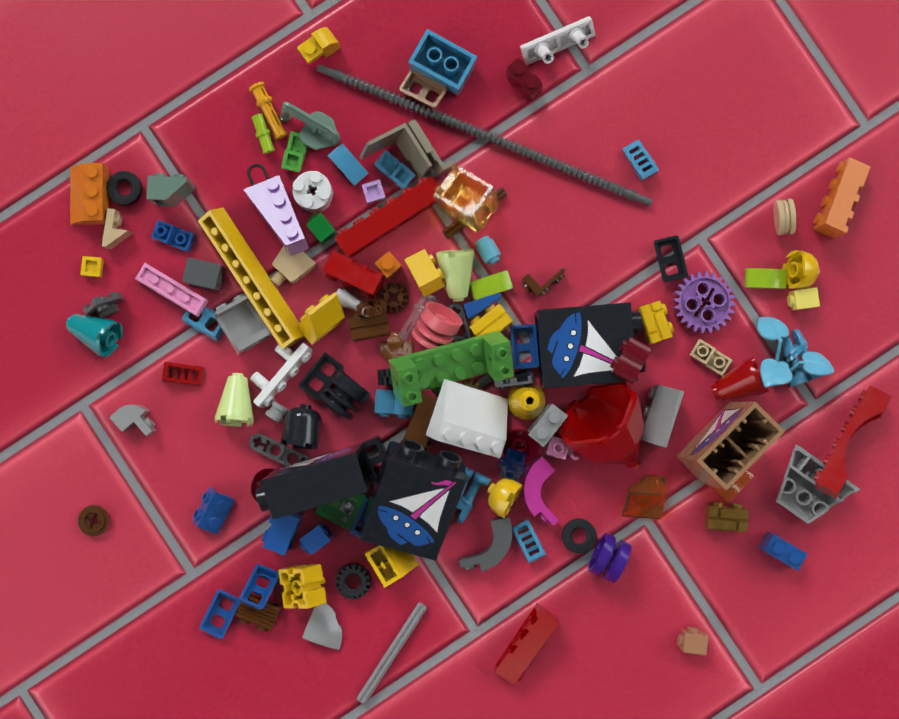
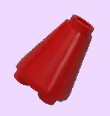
(740, 382)

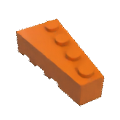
(841, 198)

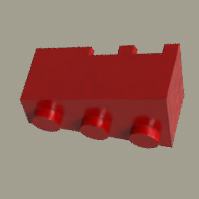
(353, 274)

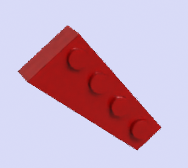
(526, 644)

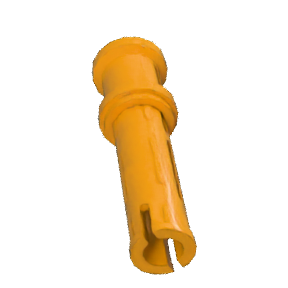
(264, 102)

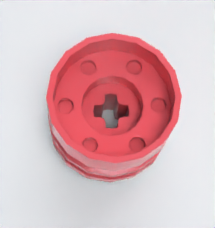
(436, 325)

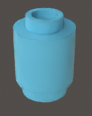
(488, 250)

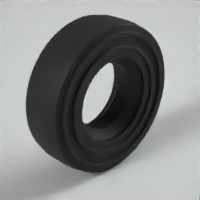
(133, 196)
(579, 548)

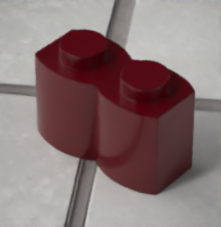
(521, 77)
(630, 360)

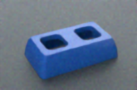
(532, 346)
(252, 587)
(214, 608)

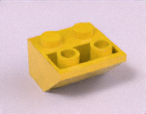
(321, 318)
(390, 563)

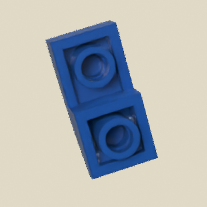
(173, 236)

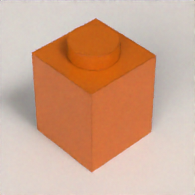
(388, 265)

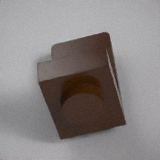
(531, 286)

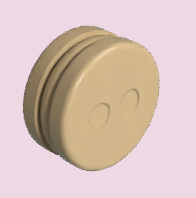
(784, 216)

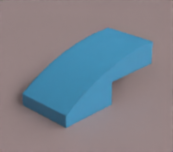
(347, 164)
(394, 169)

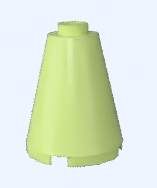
(457, 271)
(235, 403)

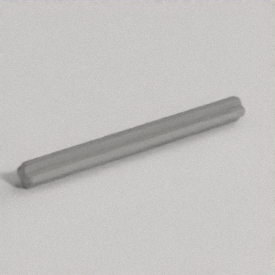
(391, 653)

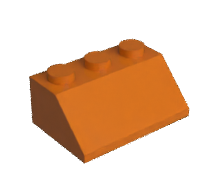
(88, 193)

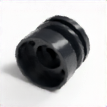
(344, 395)

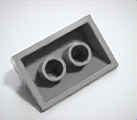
(660, 414)

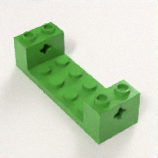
(452, 362)

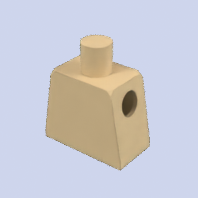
(292, 267)

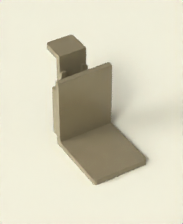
(413, 146)

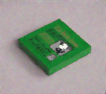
(342, 511)

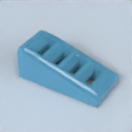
(645, 155)
(521, 526)

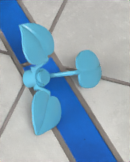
(779, 373)

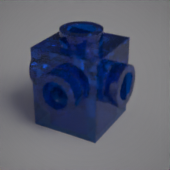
(512, 465)

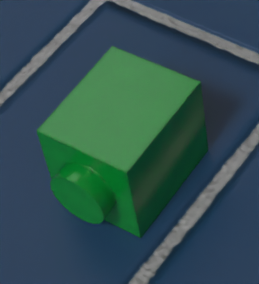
(321, 228)

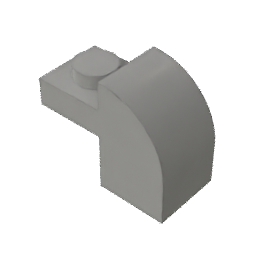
(130, 415)

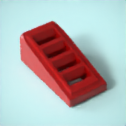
(167, 365)

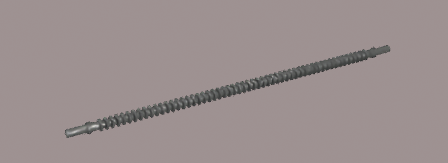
(339, 76)

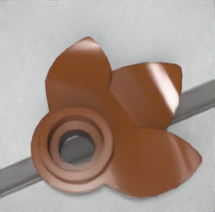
(395, 347)

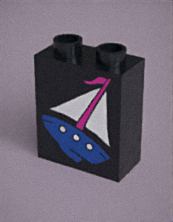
(582, 342)
(316, 481)
(413, 499)

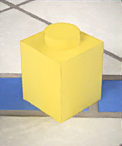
(803, 299)

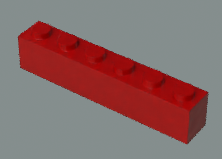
(388, 218)

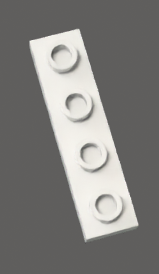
(558, 40)
(278, 382)

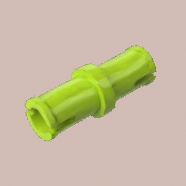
(263, 134)

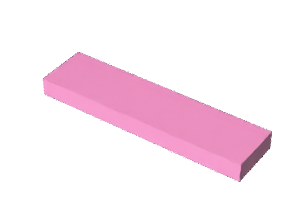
(171, 289)

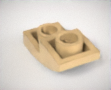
(710, 357)

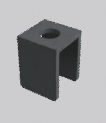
(203, 274)

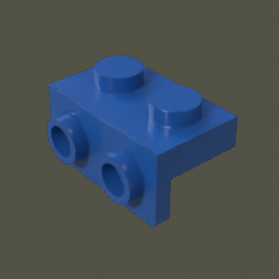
(212, 510)

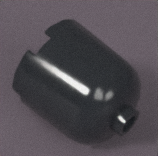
(302, 428)

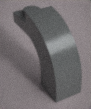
(497, 549)

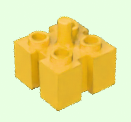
(302, 586)

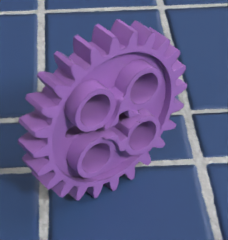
(718, 313)

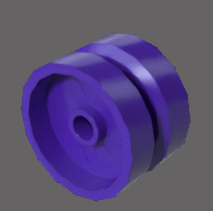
(609, 557)

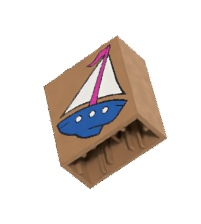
(730, 444)

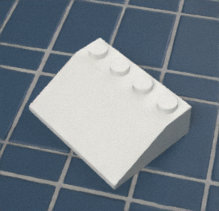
(469, 419)

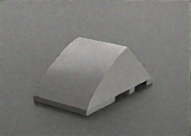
(798, 489)

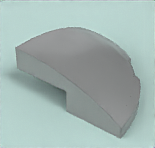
(324, 627)

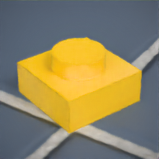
(92, 266)

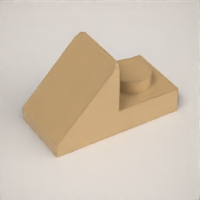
(112, 235)

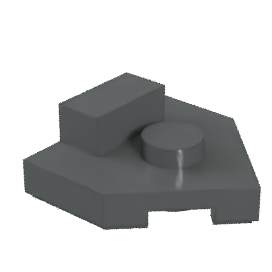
(104, 306)

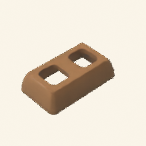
(428, 85)

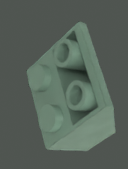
(168, 190)

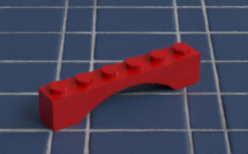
(834, 473)

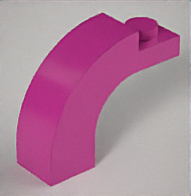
(532, 484)

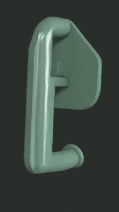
(318, 130)

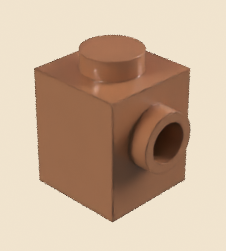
(693, 641)

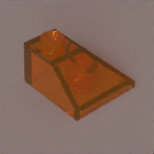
(646, 498)

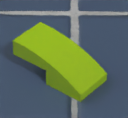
(765, 278)
(491, 285)

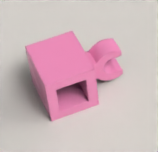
(559, 448)

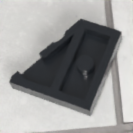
(520, 377)

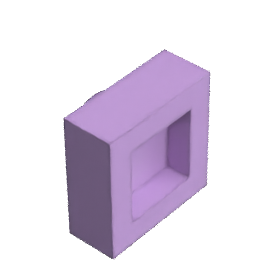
(373, 191)

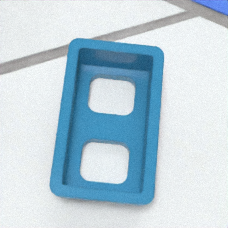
(207, 313)

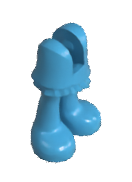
(792, 352)
(465, 503)

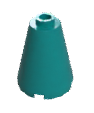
(96, 333)

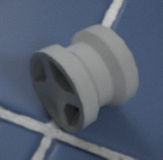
(277, 411)

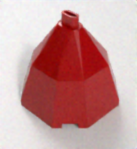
(606, 425)

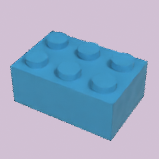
(443, 61)

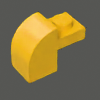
(320, 44)

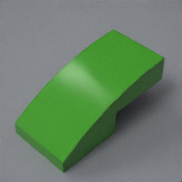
(294, 154)

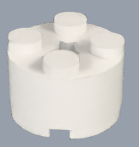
(302, 191)

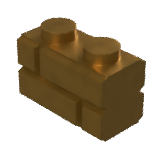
(726, 518)

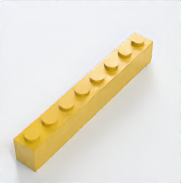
(251, 277)

